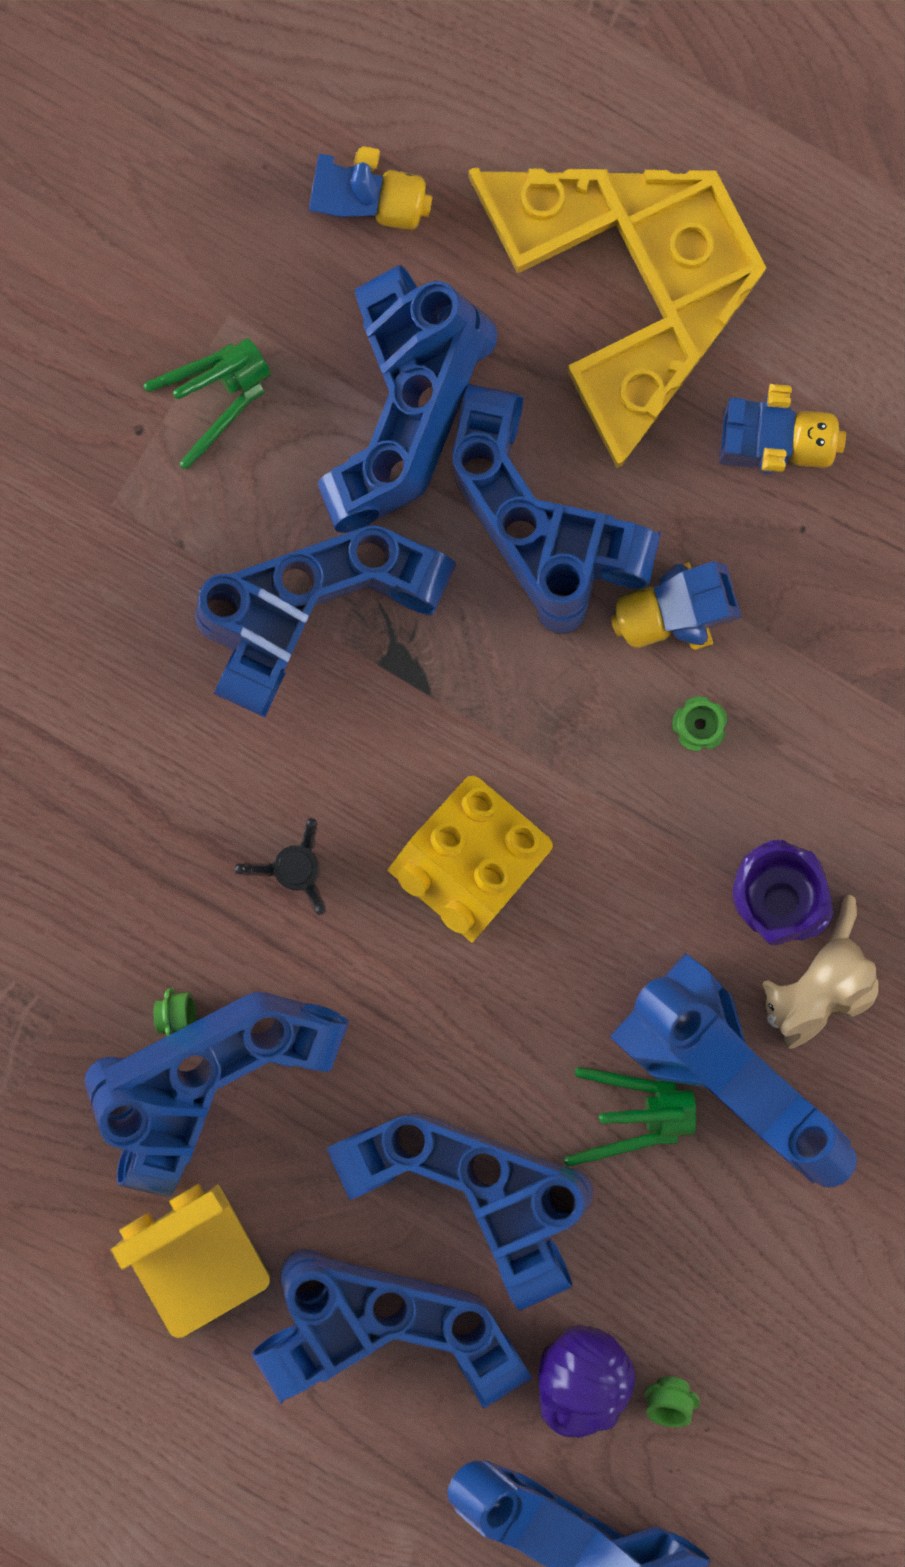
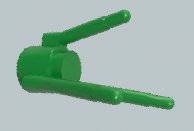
(237, 368)
(668, 1113)

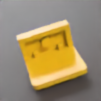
(470, 857)
(193, 1259)

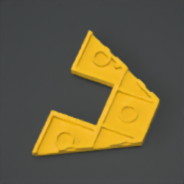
(686, 249)

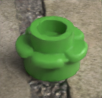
(713, 716)
(174, 1012)
(670, 1402)

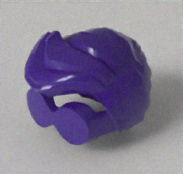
(782, 893)
(584, 1382)

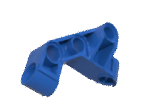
(420, 342)
(568, 542)
(273, 618)
(692, 1035)
(160, 1110)
(512, 1213)
(340, 1328)
(553, 1530)

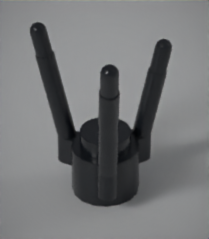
(293, 867)

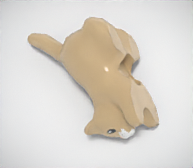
(835, 982)

